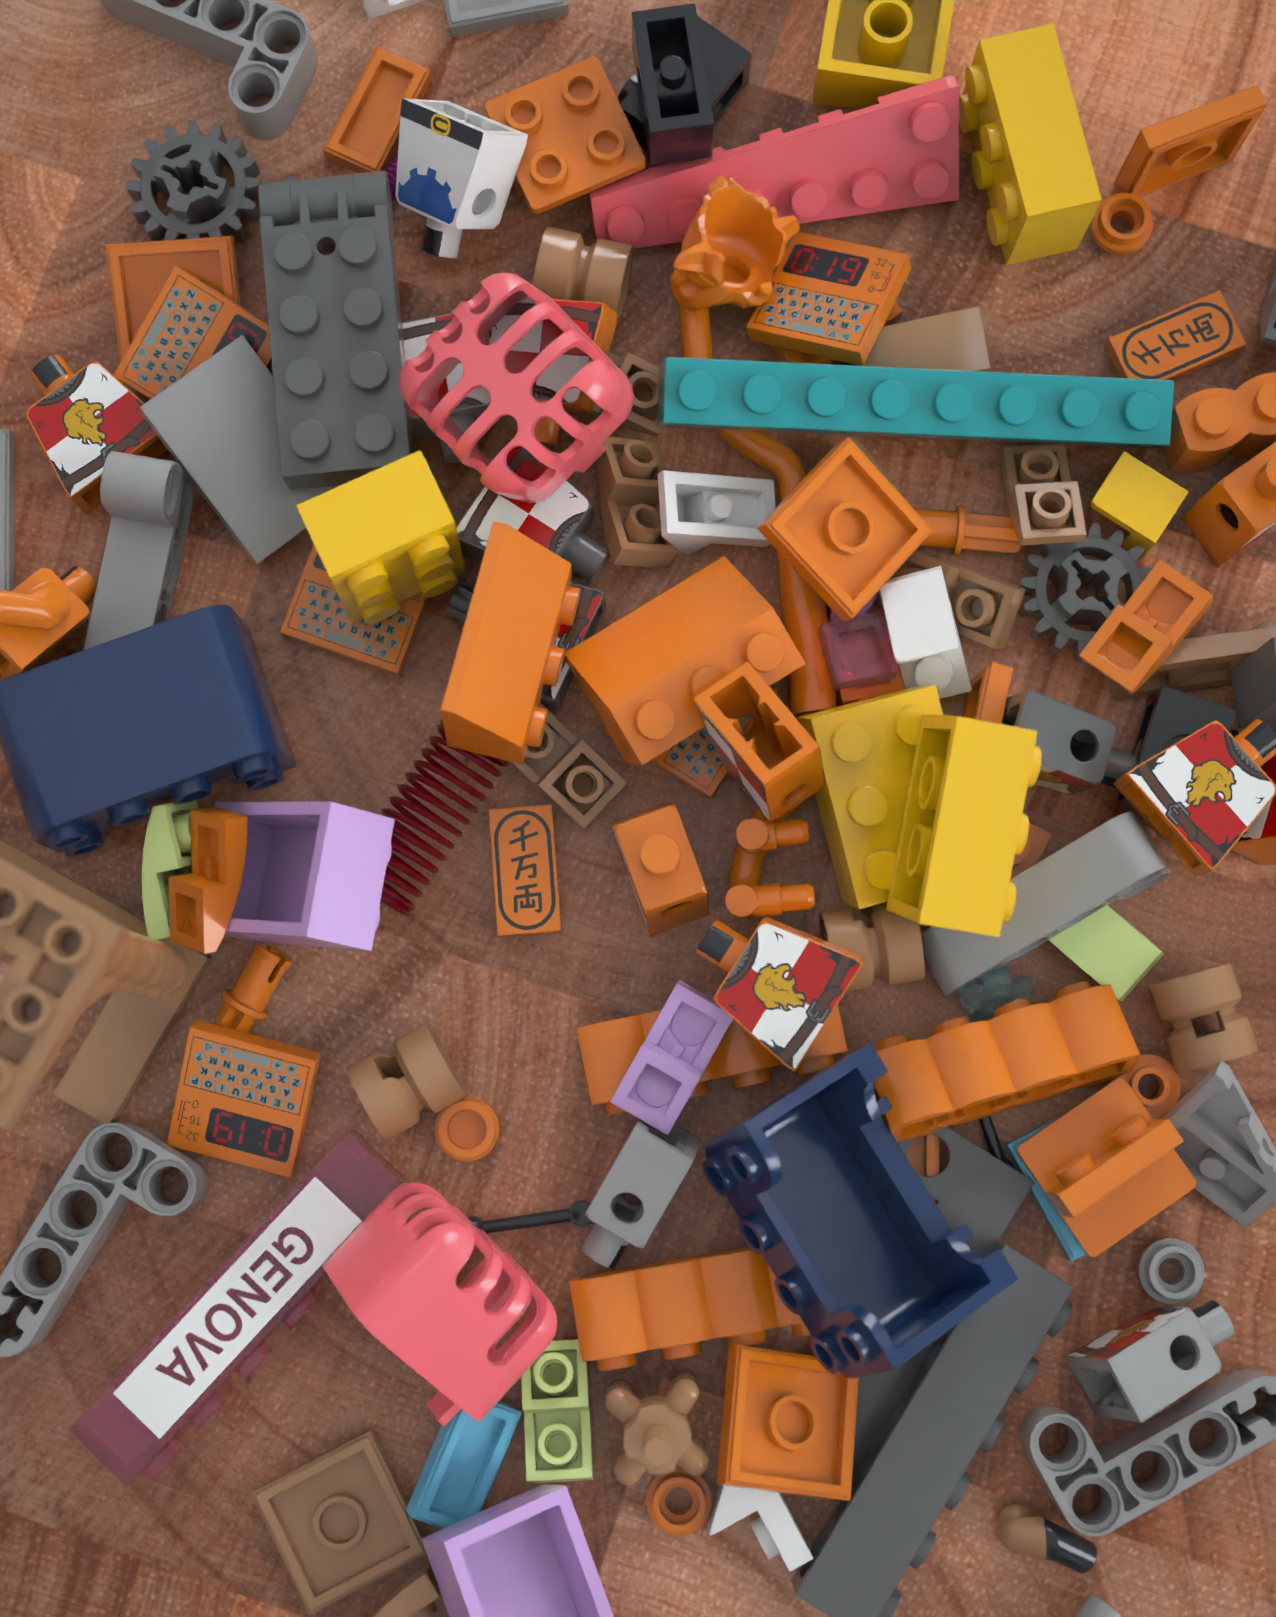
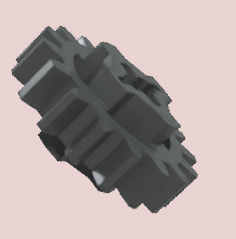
(184, 167)
(1072, 572)

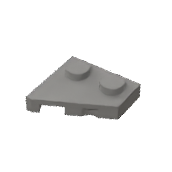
(1226, 1146)

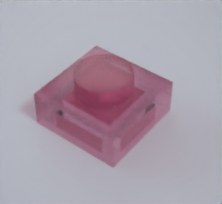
(858, 651)

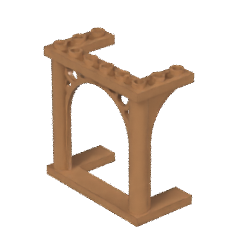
(70, 955)

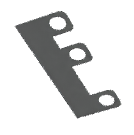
(969, 1192)

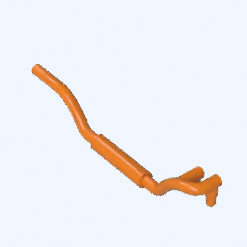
(807, 686)

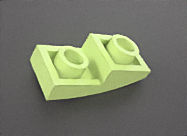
(164, 855)
(1109, 950)
(557, 1416)

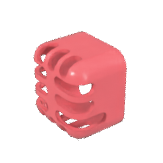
(512, 392)
(406, 1295)

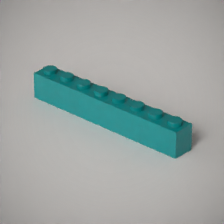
(914, 403)

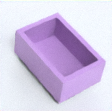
(311, 874)
(518, 1560)

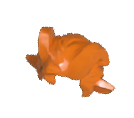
(730, 249)

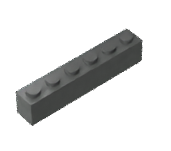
(929, 1444)

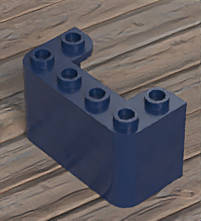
(139, 726)
(849, 1222)

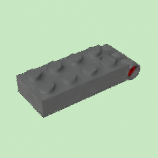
(334, 327)

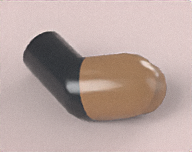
(1044, 1539)

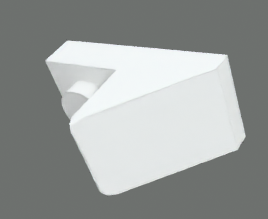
(713, 509)
(925, 632)
(774, 1528)

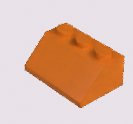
(509, 648)
(672, 649)

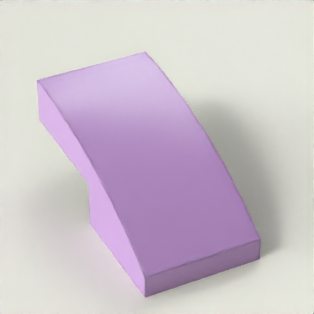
(672, 1057)

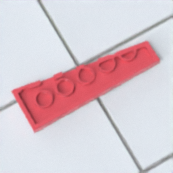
(833, 169)

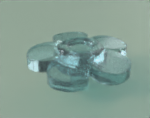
(996, 992)

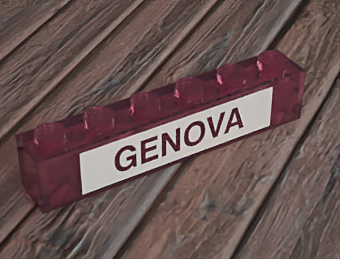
(234, 1314)

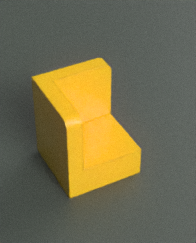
(1138, 501)

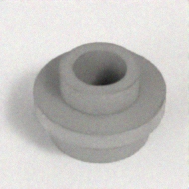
(1190, 1273)

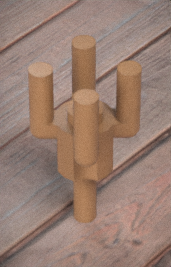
(657, 1429)

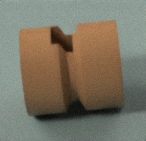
(583, 273)
(882, 938)
(1195, 996)
(406, 1081)

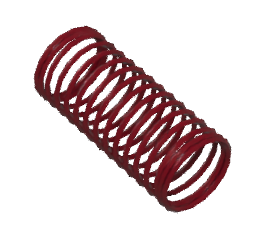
(389, 895)

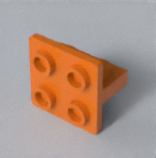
(573, 132)
(1107, 1166)

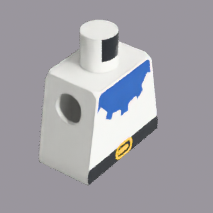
(454, 170)

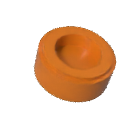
(467, 1129)

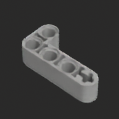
(246, 48)
(144, 547)
(1051, 897)
(80, 1244)
(1164, 1434)

